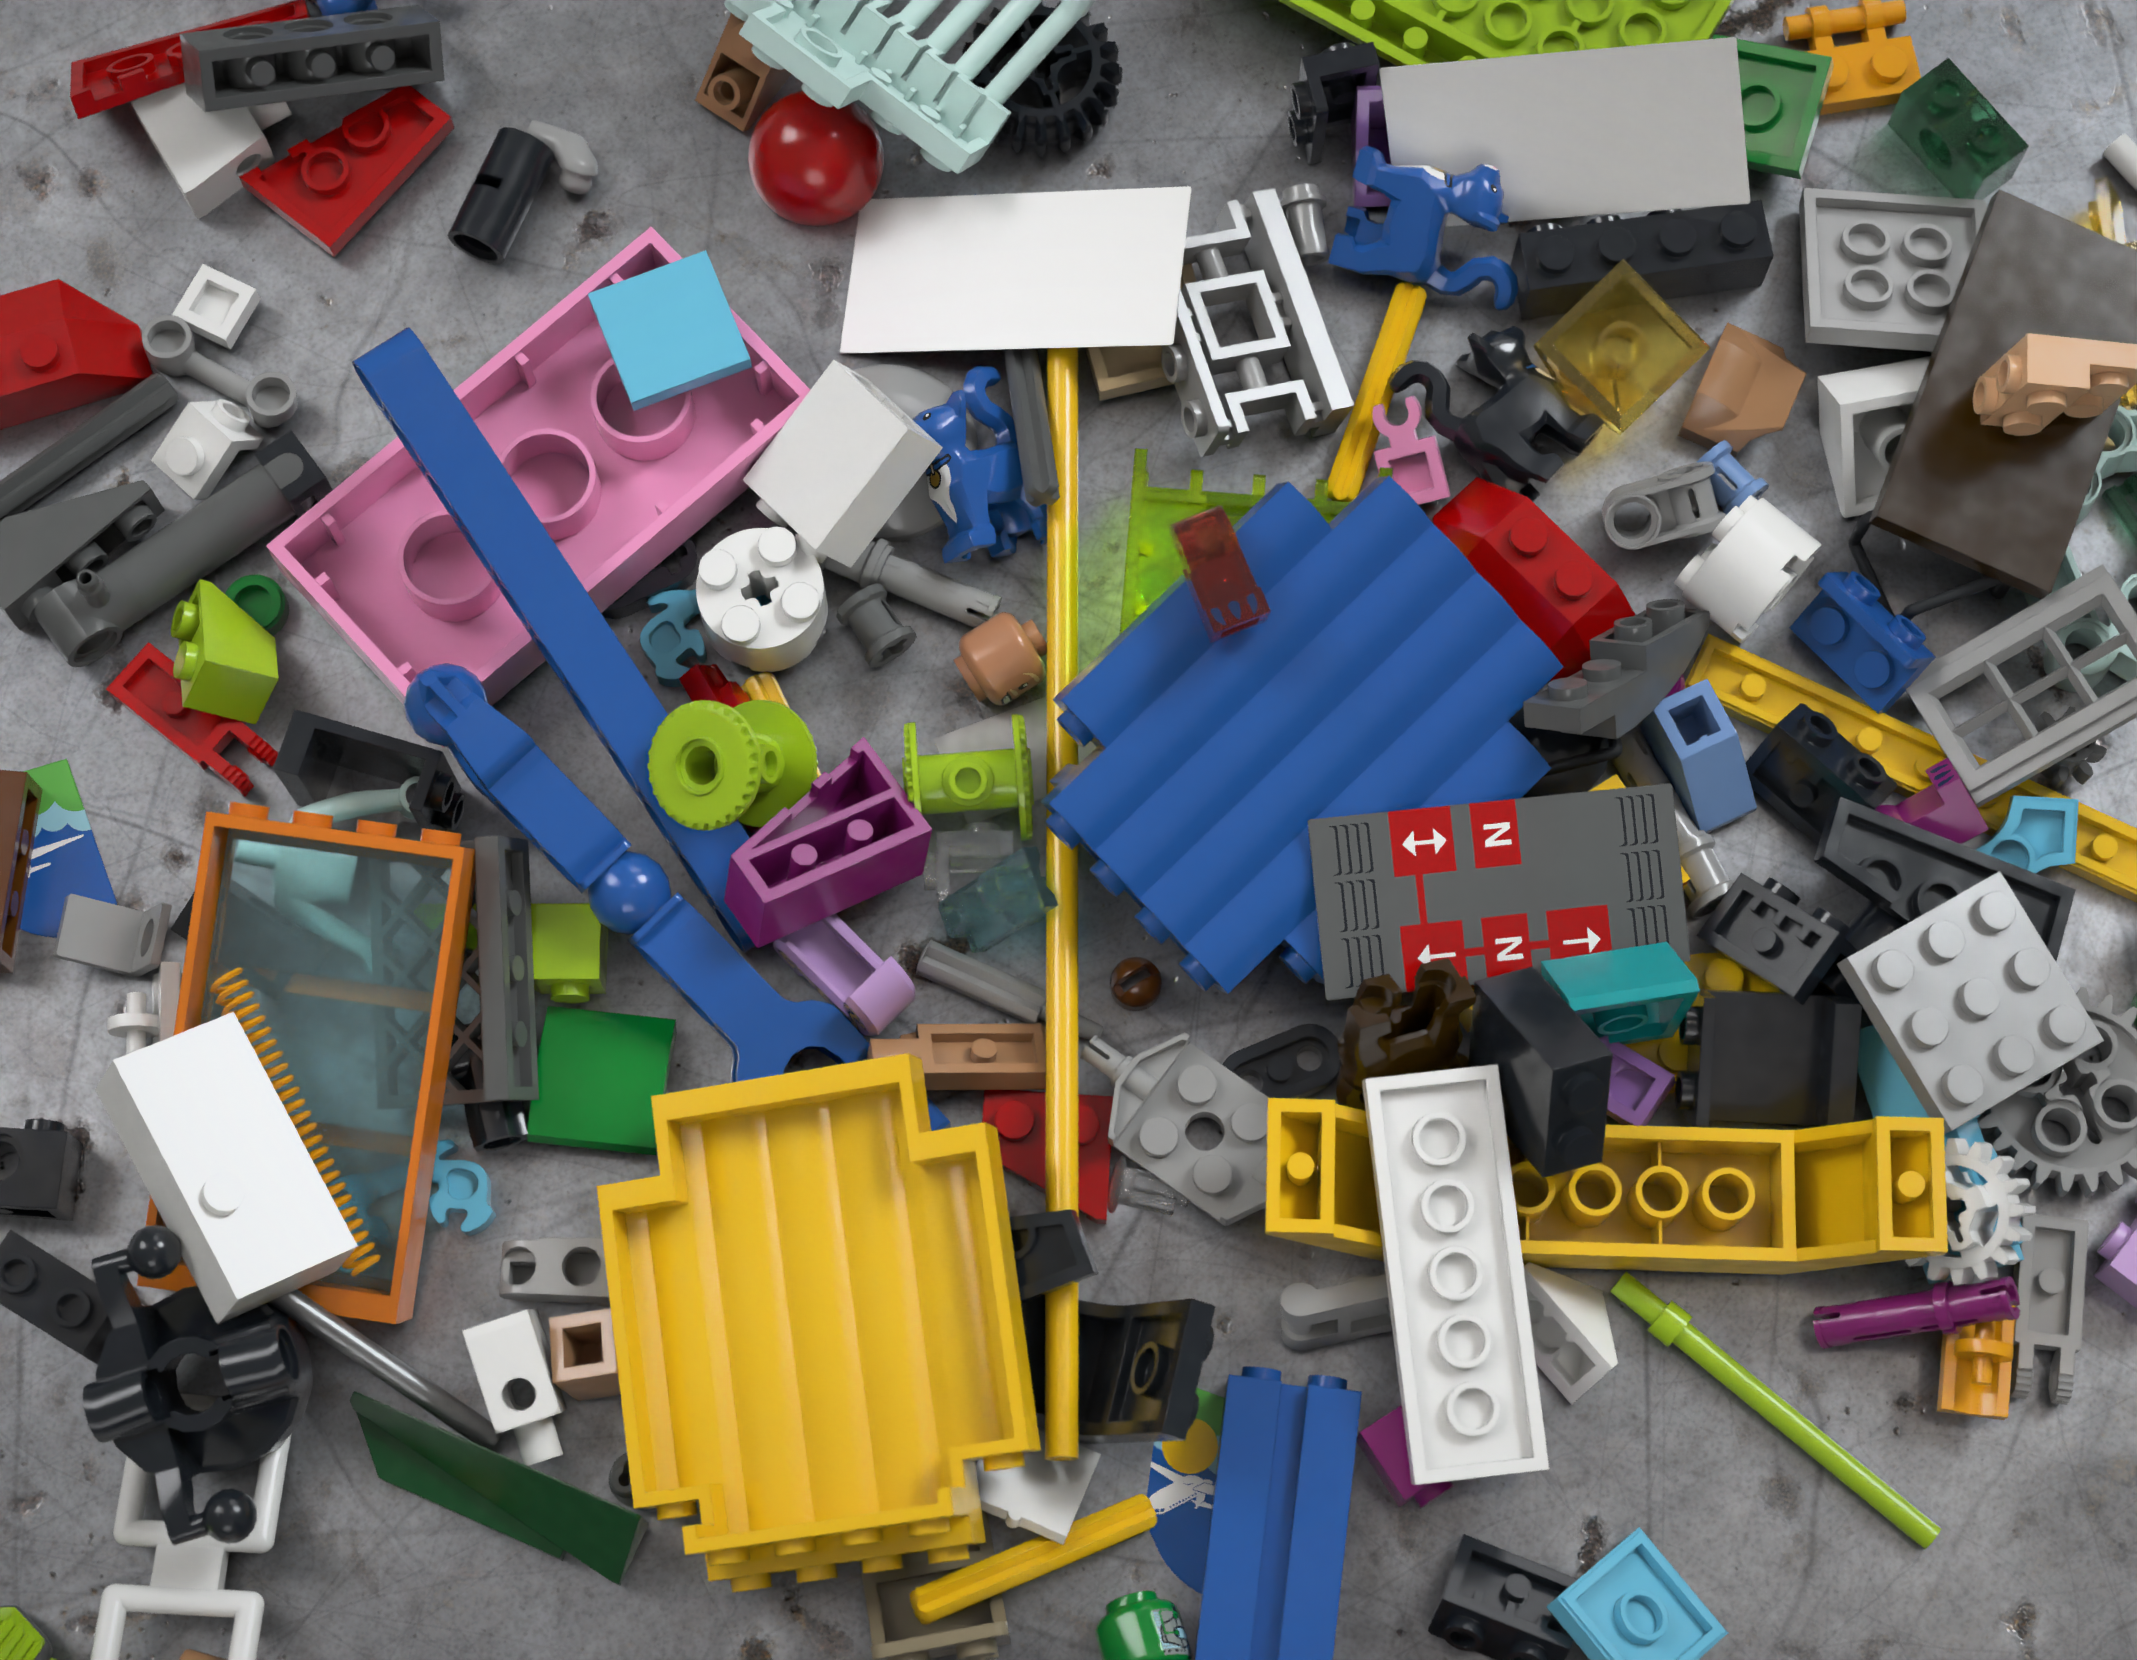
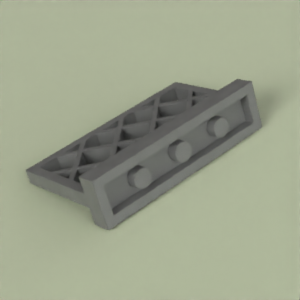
(504, 978)

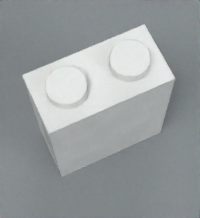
(840, 466)

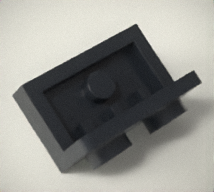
(1327, 93)

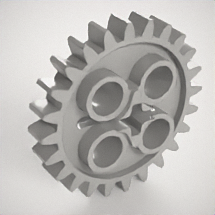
(2019, 1118)

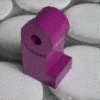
(1942, 807)

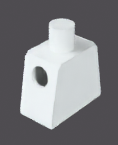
(207, 148)
(514, 1350)

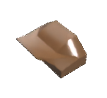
(1742, 392)

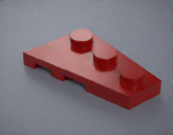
(349, 174)

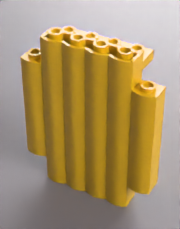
(817, 1323)

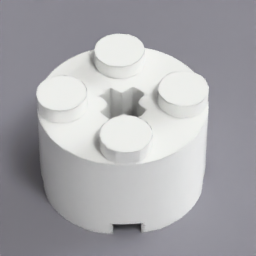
(756, 565)
(1750, 568)

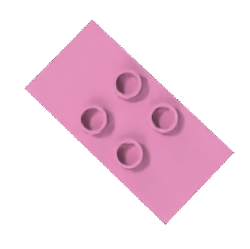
(601, 478)

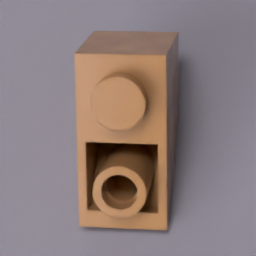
(737, 81)

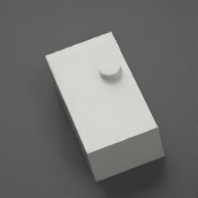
(225, 1167)

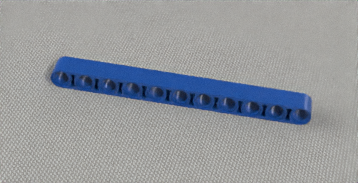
(540, 591)

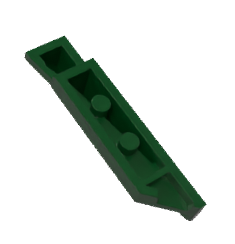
(499, 1491)

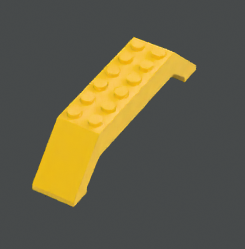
(1657, 1196)

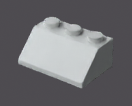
(1862, 424)

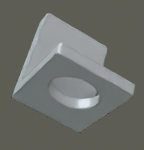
(111, 935)

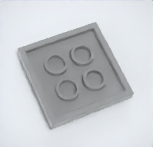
(1882, 265)
(1970, 1002)

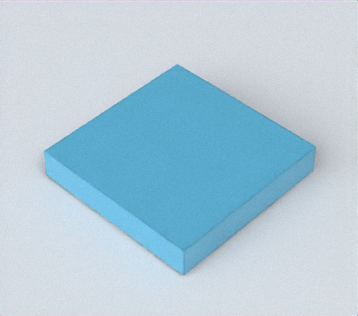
(670, 330)
(1636, 1608)

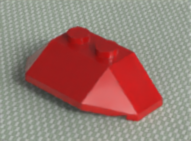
(63, 352)
(1534, 569)

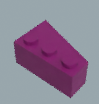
(828, 850)

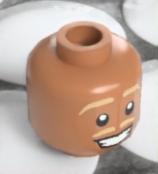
(1002, 658)

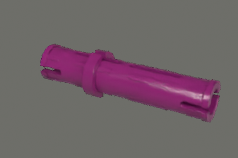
(1941, 1308)

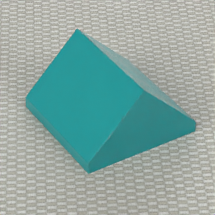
(1626, 991)

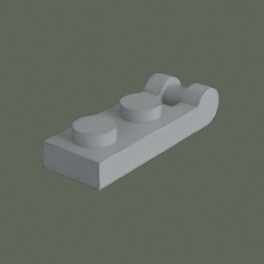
(1335, 1312)

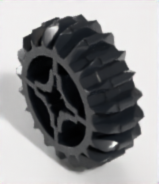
(1078, 56)

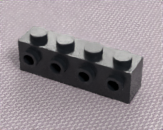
(1669, 249)

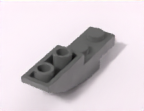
(1627, 673)

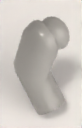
(571, 154)

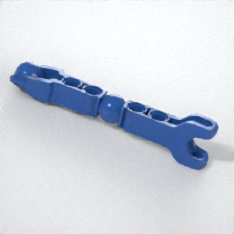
(624, 887)

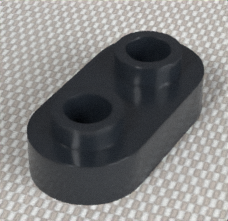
(1276, 1063)

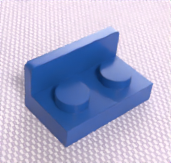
(1862, 639)

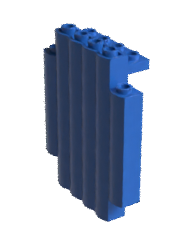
(1357, 696)

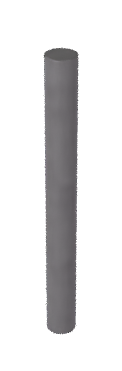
(387, 1368)

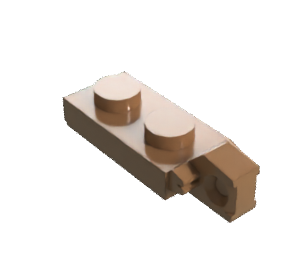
(973, 1055)

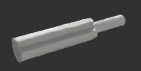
(991, 986)

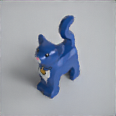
(1415, 224)
(982, 483)

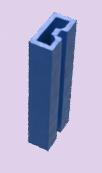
(1278, 1518)

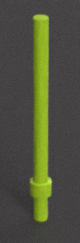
(1671, 1325)

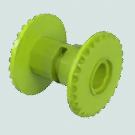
(730, 763)
(971, 778)

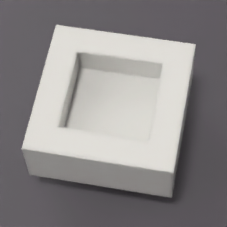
(217, 306)

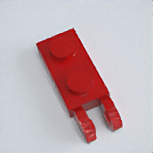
(156, 698)

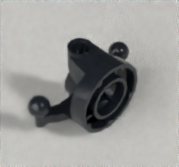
(139, 1397)

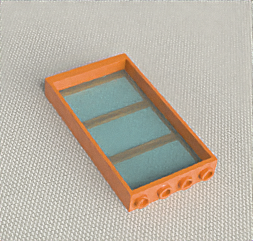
(360, 980)

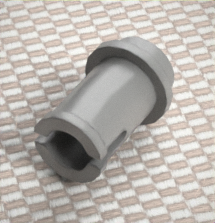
(1305, 220)

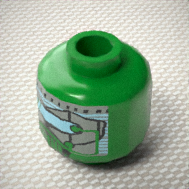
(1142, 1629)

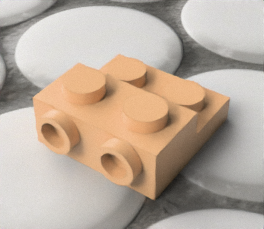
(2051, 377)

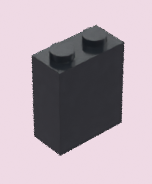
(1548, 1068)

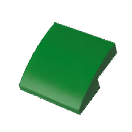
(600, 1079)

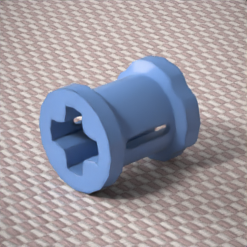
(1735, 474)

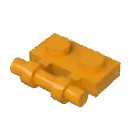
(1863, 72)

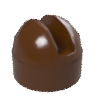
(1142, 994)

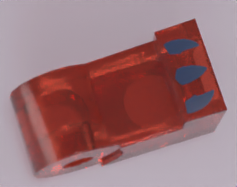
(1218, 574)

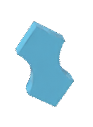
(2036, 833)

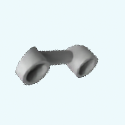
(173, 352)

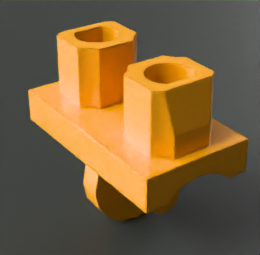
(1977, 1370)

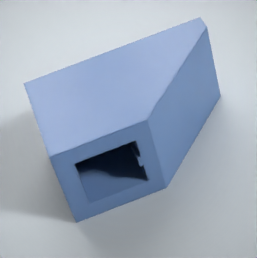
(1701, 756)

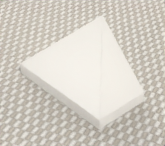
(1569, 1331)

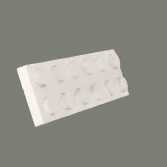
(1455, 1275)

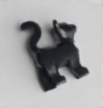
(1500, 430)

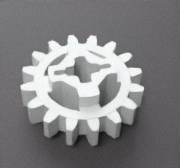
(1984, 1204)

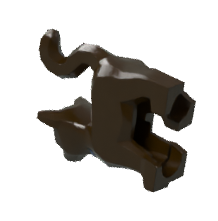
(1402, 1039)

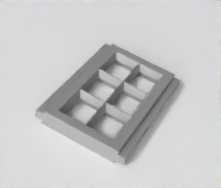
(2003, 642)

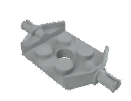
(1157, 1101)

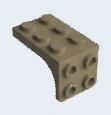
(898, 1633)

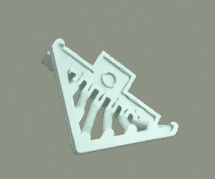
(856, 53)

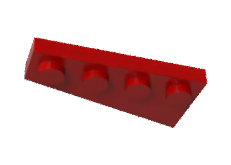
(153, 65)

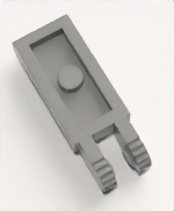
(2050, 1302)

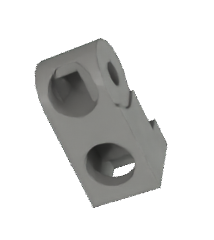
(554, 1270)

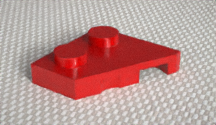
(1022, 1141)

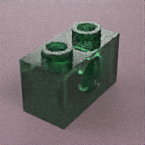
(1957, 133)

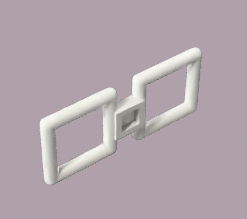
(190, 1574)

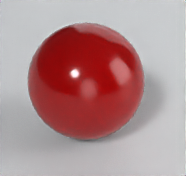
(815, 160)

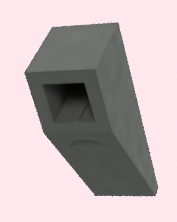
(64, 538)

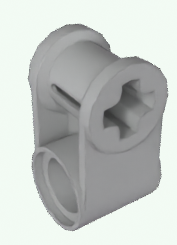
(1667, 505)

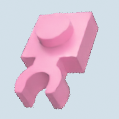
(1414, 461)

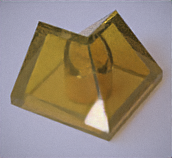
(1619, 349)

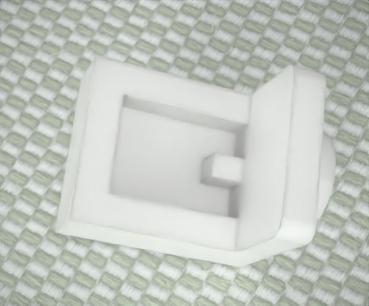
(205, 445)

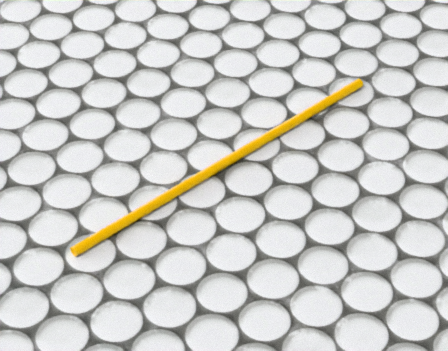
(1062, 921)

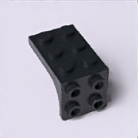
(1134, 1367)

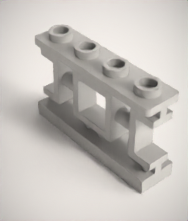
(1285, 323)

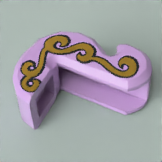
(848, 974)

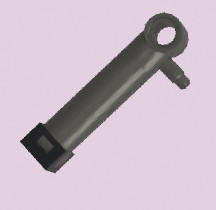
(95, 608)

